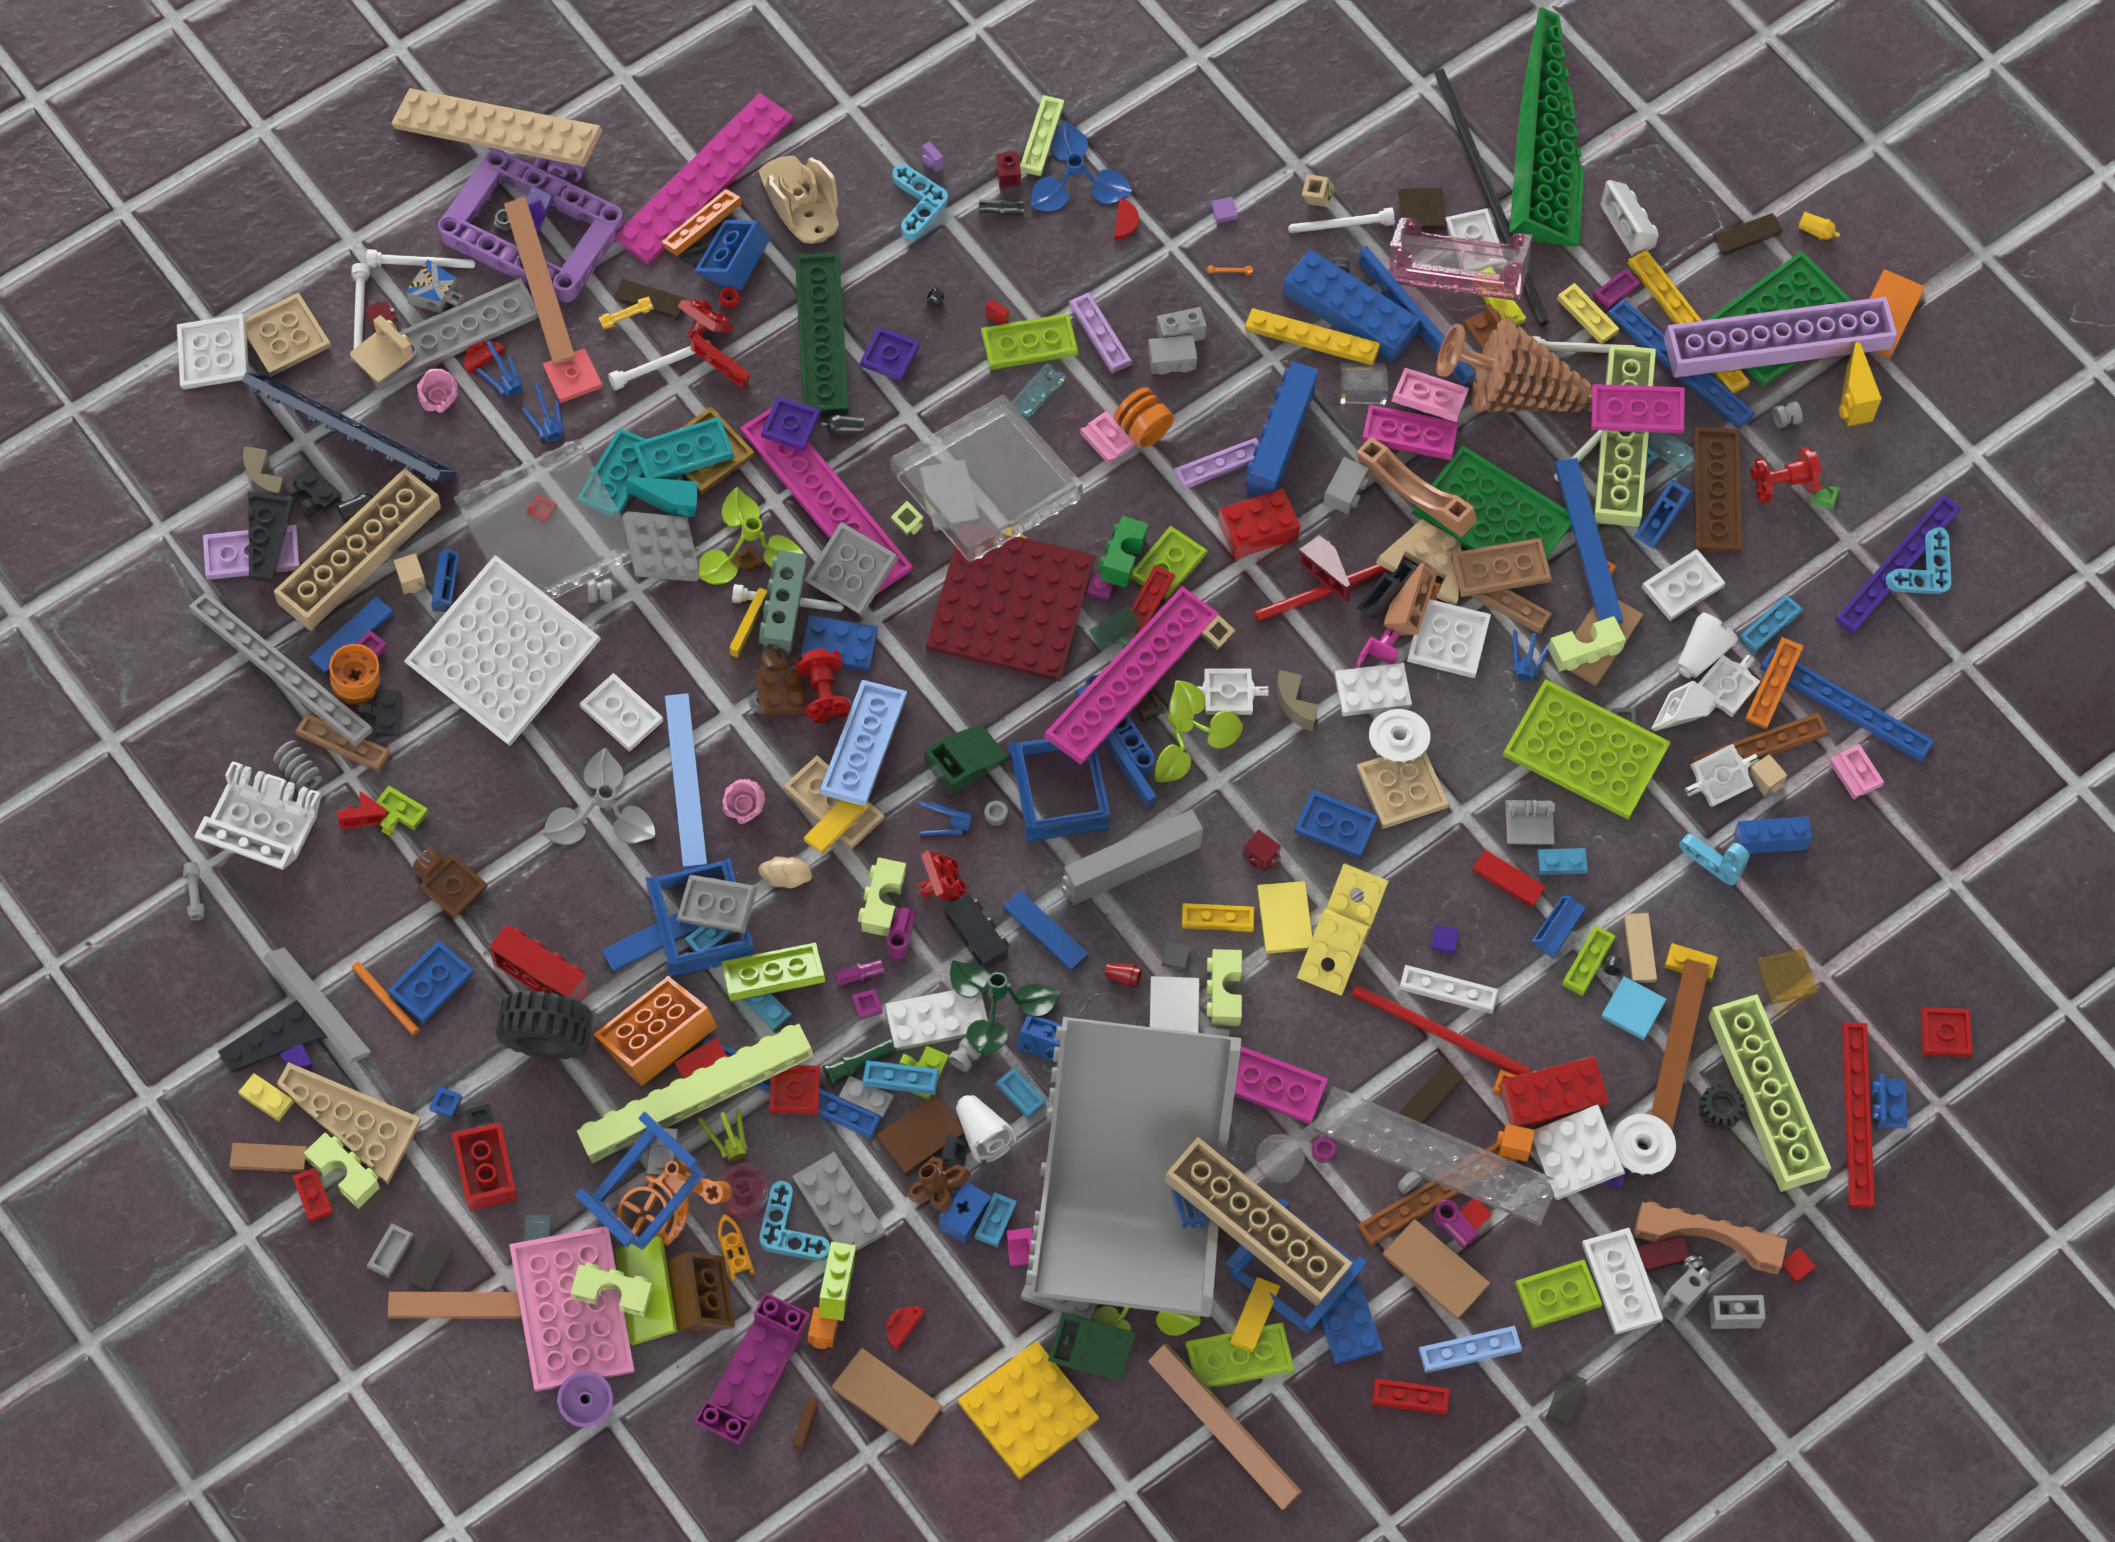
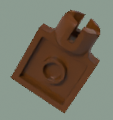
(779, 685)
(448, 882)

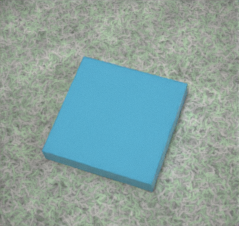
(1633, 1008)

